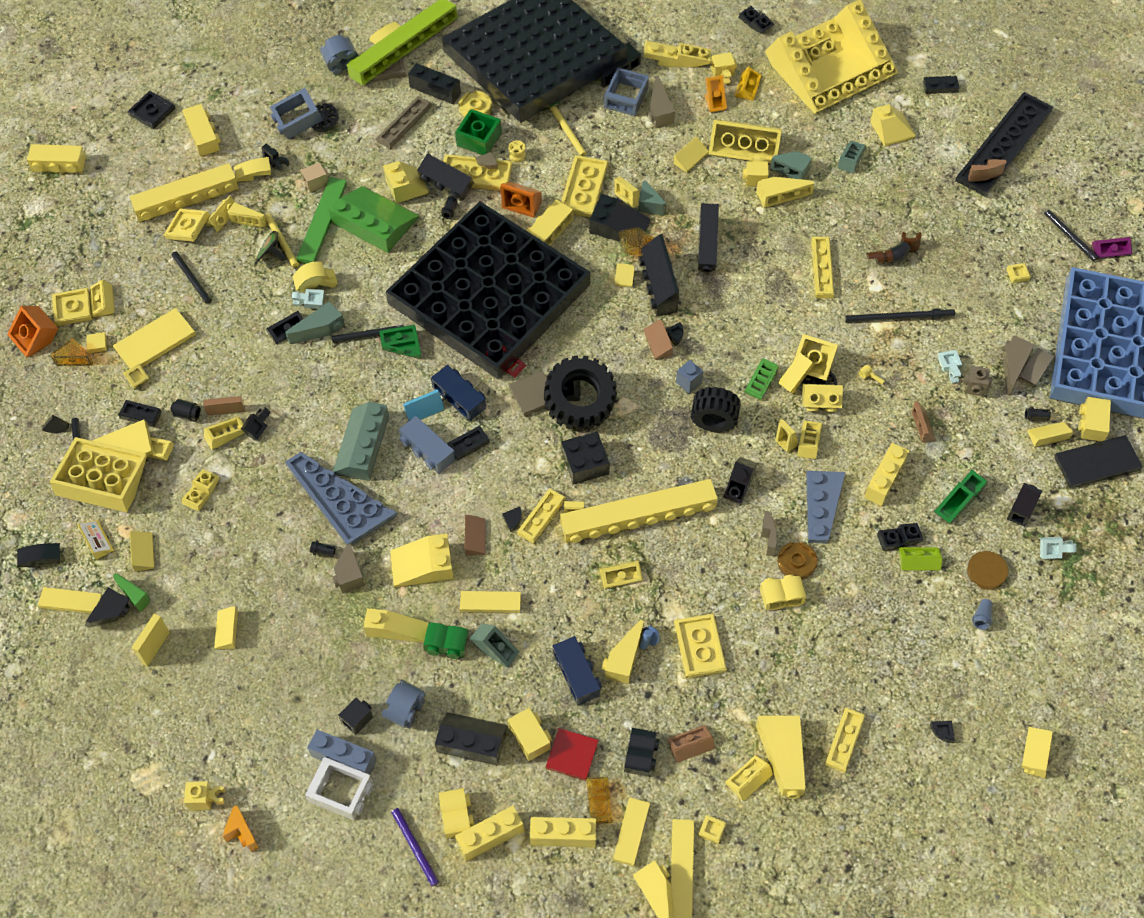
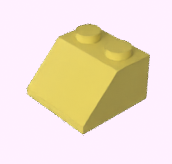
(404, 181)

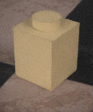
(315, 177)

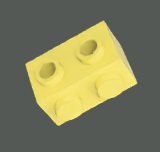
(822, 396)
(1095, 419)
(529, 734)

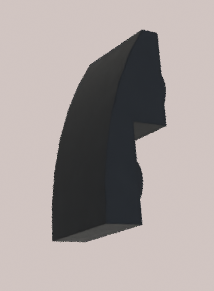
(754, 20)
(899, 537)
(40, 553)

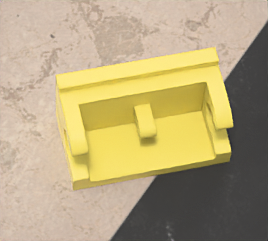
(1037, 752)

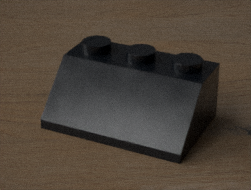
(471, 738)

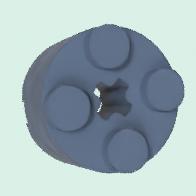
(338, 53)
(403, 704)

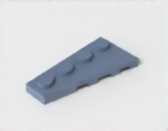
(822, 499)

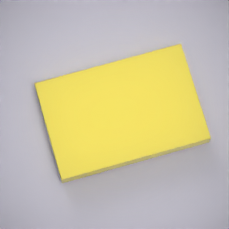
(133, 437)
(700, 646)

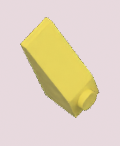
(780, 190)
(394, 626)
(623, 655)
(656, 888)

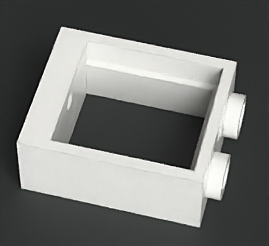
(320, 780)

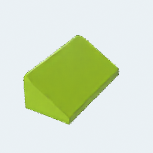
(920, 558)

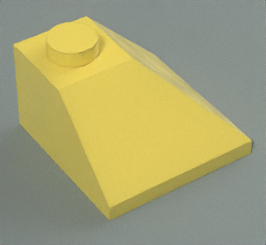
(891, 125)
(820, 353)

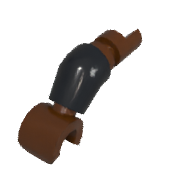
(899, 252)

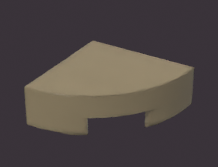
(487, 160)

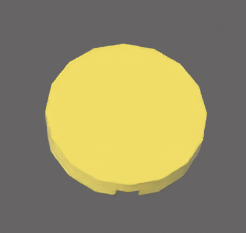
(478, 101)

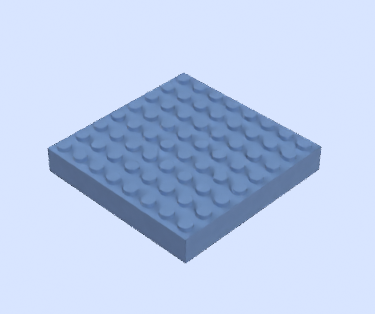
(1101, 342)

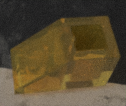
(633, 240)

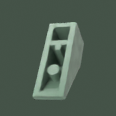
(318, 324)

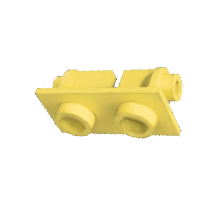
(220, 216)

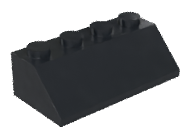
(659, 277)

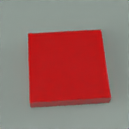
(572, 754)

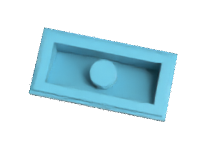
(424, 405)

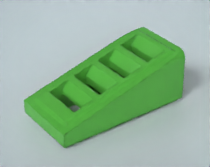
(766, 368)
(136, 595)

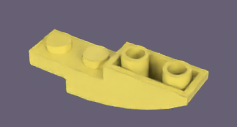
(681, 56)

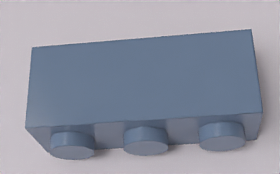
(426, 445)
(341, 751)

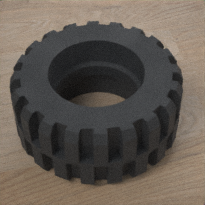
(587, 371)

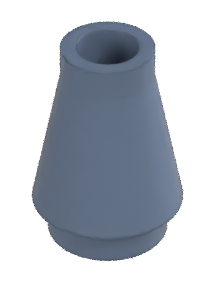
(983, 616)

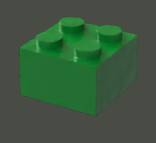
(478, 132)

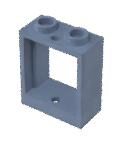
(623, 103)
(301, 123)

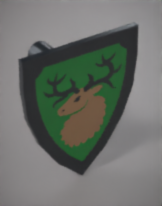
(271, 245)

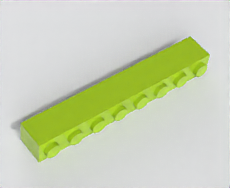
(402, 41)

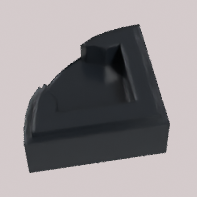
(675, 333)
(55, 425)
(512, 518)
(943, 730)

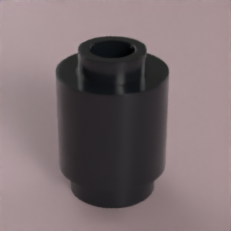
(185, 410)

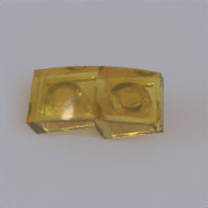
(599, 799)

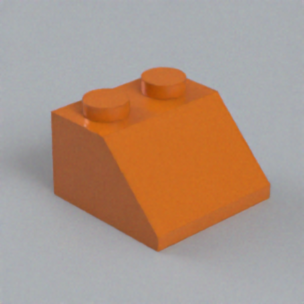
(520, 199)
(32, 330)

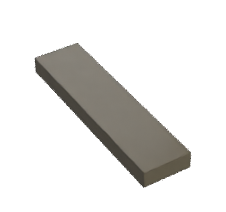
(404, 122)

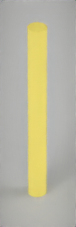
(568, 131)
(282, 241)

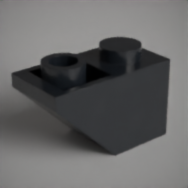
(740, 479)
(1024, 504)

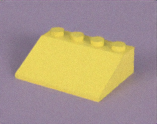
(99, 474)

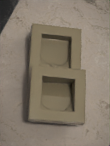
(1036, 366)
(769, 531)

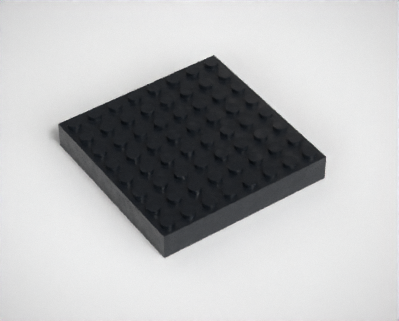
(534, 52)
(488, 289)

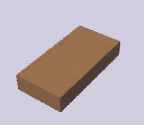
(224, 405)

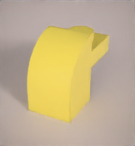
(312, 275)

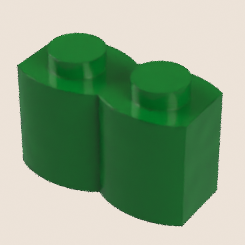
(445, 640)

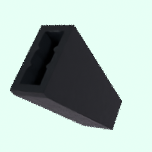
(708, 237)

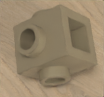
(977, 381)

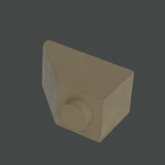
(347, 571)

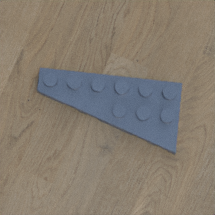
(343, 504)

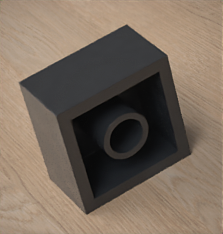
(585, 457)

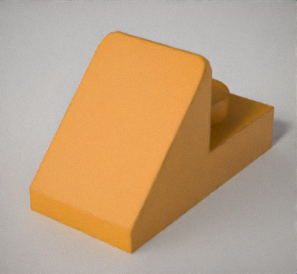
(715, 93)
(238, 828)

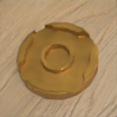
(797, 560)
(987, 570)

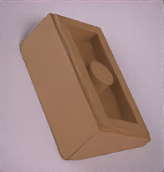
(658, 340)
(922, 423)
(474, 535)
(691, 743)

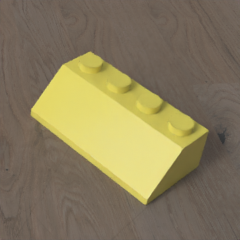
(744, 140)

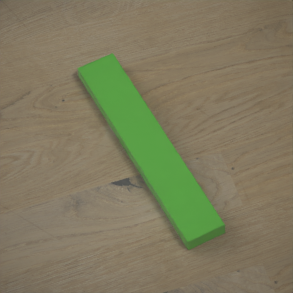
(321, 221)

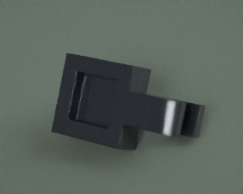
(274, 159)
(255, 425)

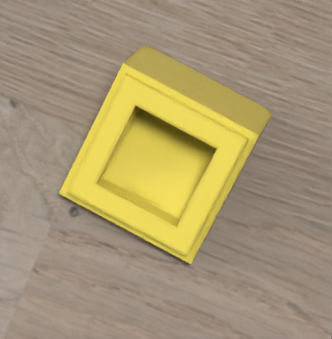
(624, 275)

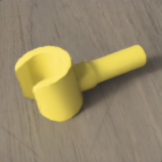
(867, 371)

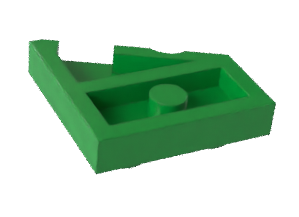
(401, 341)

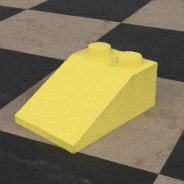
(422, 561)

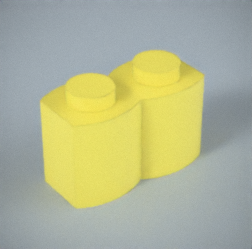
(782, 592)
(455, 812)

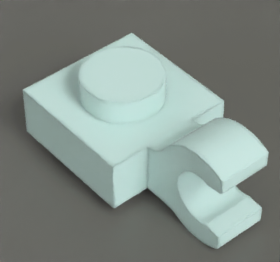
(311, 298)
(951, 362)
(1054, 546)

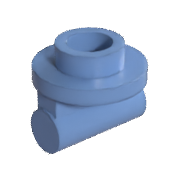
(650, 636)

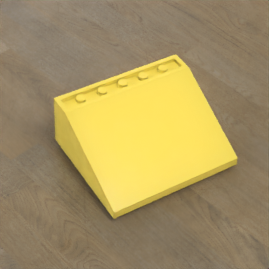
(833, 58)

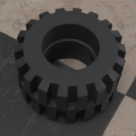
(715, 409)

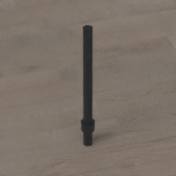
(935, 313)

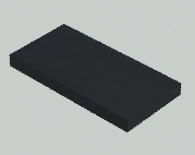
(1098, 461)

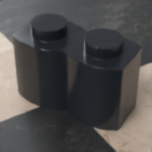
(640, 752)

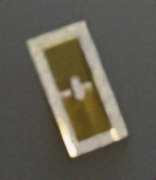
(71, 354)

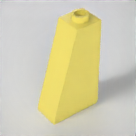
(784, 750)

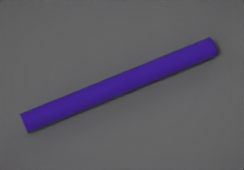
(415, 847)

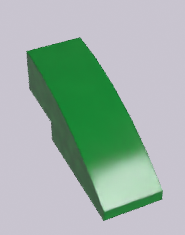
(961, 497)

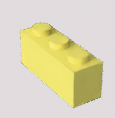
(201, 129)
(56, 158)
(552, 222)
(886, 474)
(563, 832)
(489, 833)

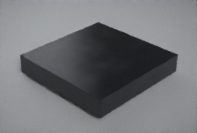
(151, 109)

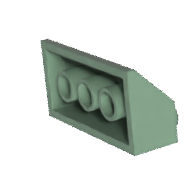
(362, 441)

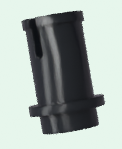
(448, 210)
(1037, 414)
(322, 549)

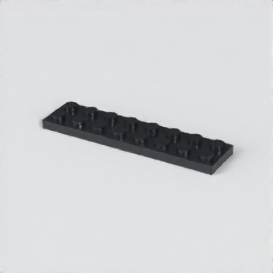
(1007, 139)

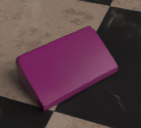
(1112, 247)

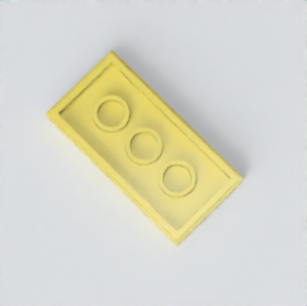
(482, 176)
(584, 185)
(154, 339)

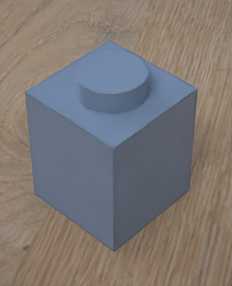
(689, 376)

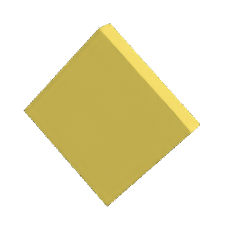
(186, 225)
(72, 307)
(150, 640)

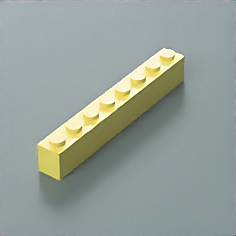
(638, 511)

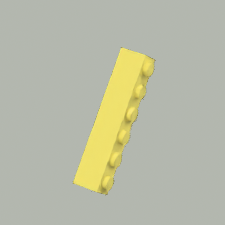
(184, 192)

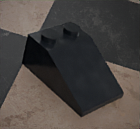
(613, 216)

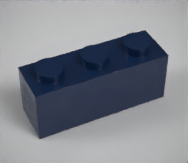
(459, 392)
(577, 670)

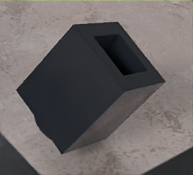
(356, 715)

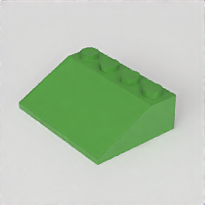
(372, 218)

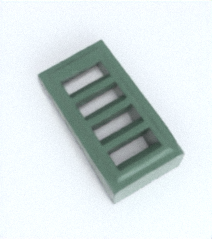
(850, 158)

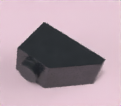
(108, 609)

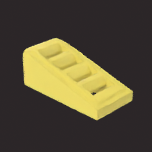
(246, 216)
(786, 436)
(219, 440)
(810, 448)

